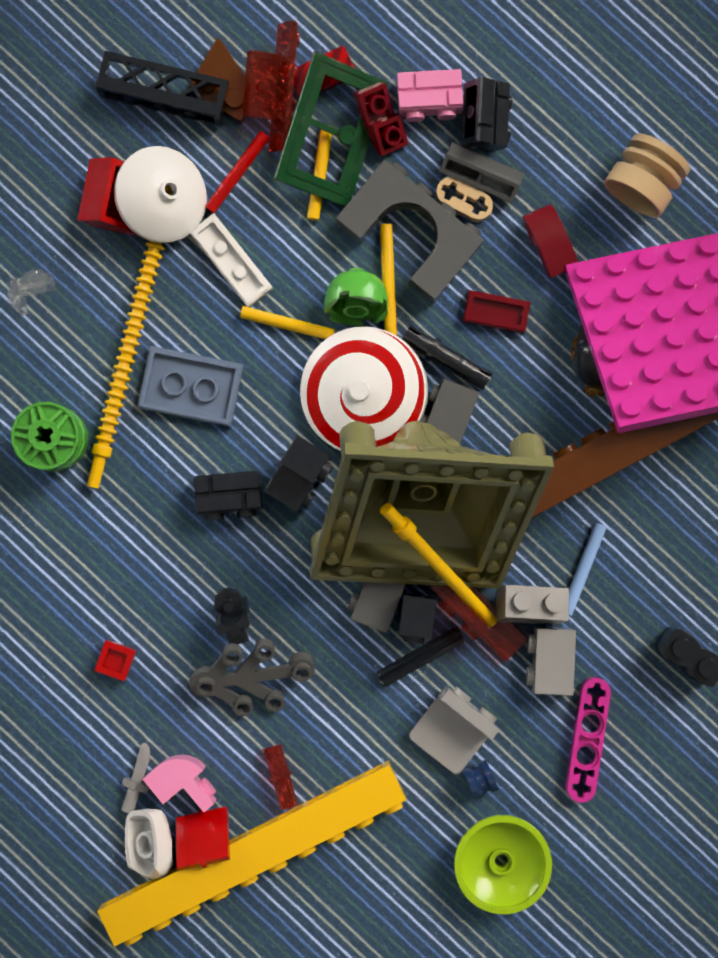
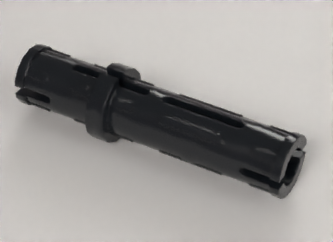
(446, 357)

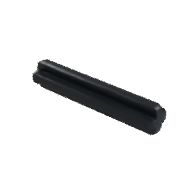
(420, 657)

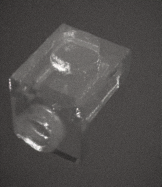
(33, 283)

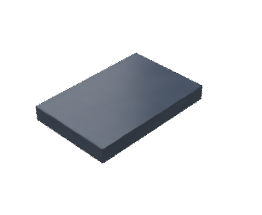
(190, 386)

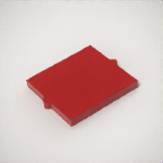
(202, 838)

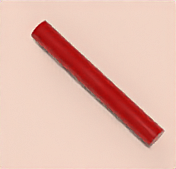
(237, 172)

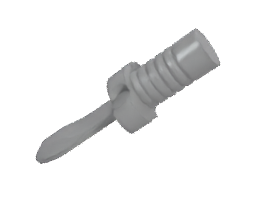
(135, 784)

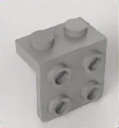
(453, 729)

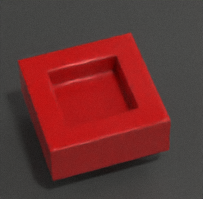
(115, 660)

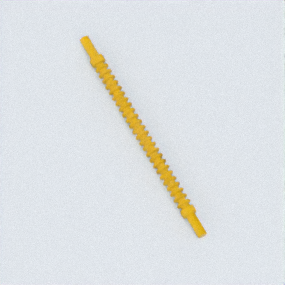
(102, 449)

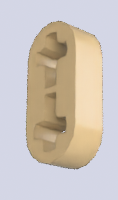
(468, 193)

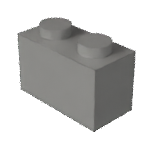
(532, 604)
(551, 661)

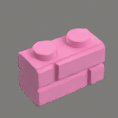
(430, 94)

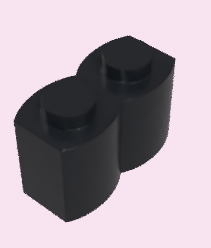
(685, 651)

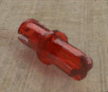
(280, 776)

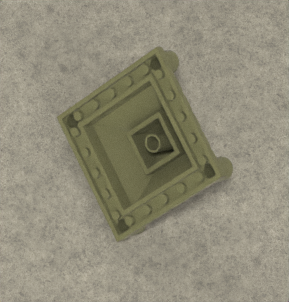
(461, 500)

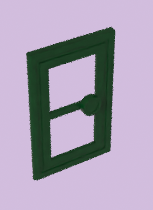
(347, 135)

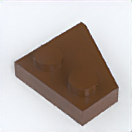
(221, 65)

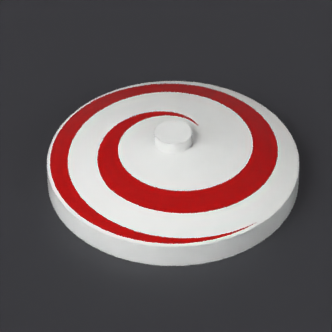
(366, 379)

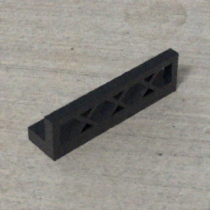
(161, 100)

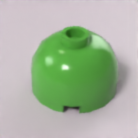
(356, 297)

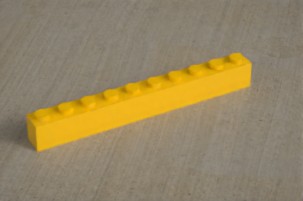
(253, 853)

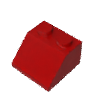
(98, 200)

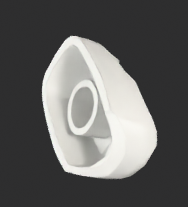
(148, 843)

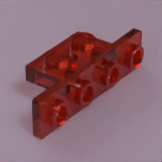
(271, 82)
(501, 638)

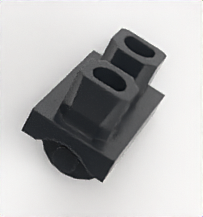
(232, 615)

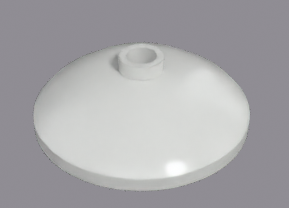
(143, 199)

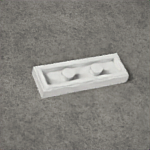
(231, 260)

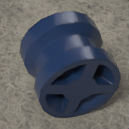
(480, 779)

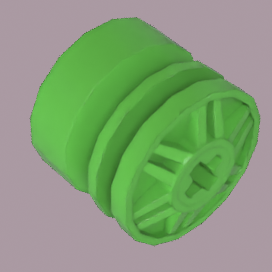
(68, 437)

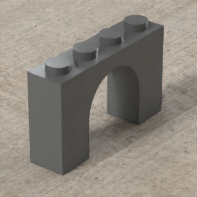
(390, 191)

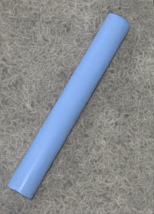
(585, 565)

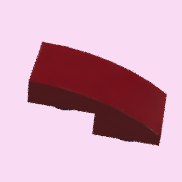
(379, 119)
(551, 239)

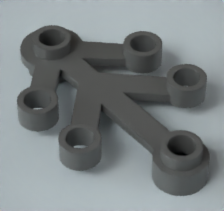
(212, 682)

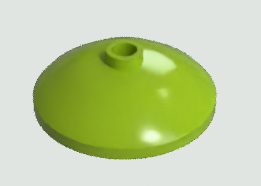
(506, 886)

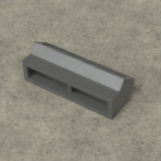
(482, 172)

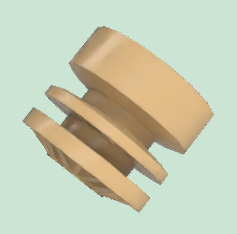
(647, 175)

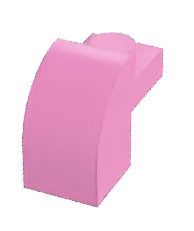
(180, 773)

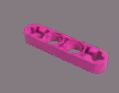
(591, 739)

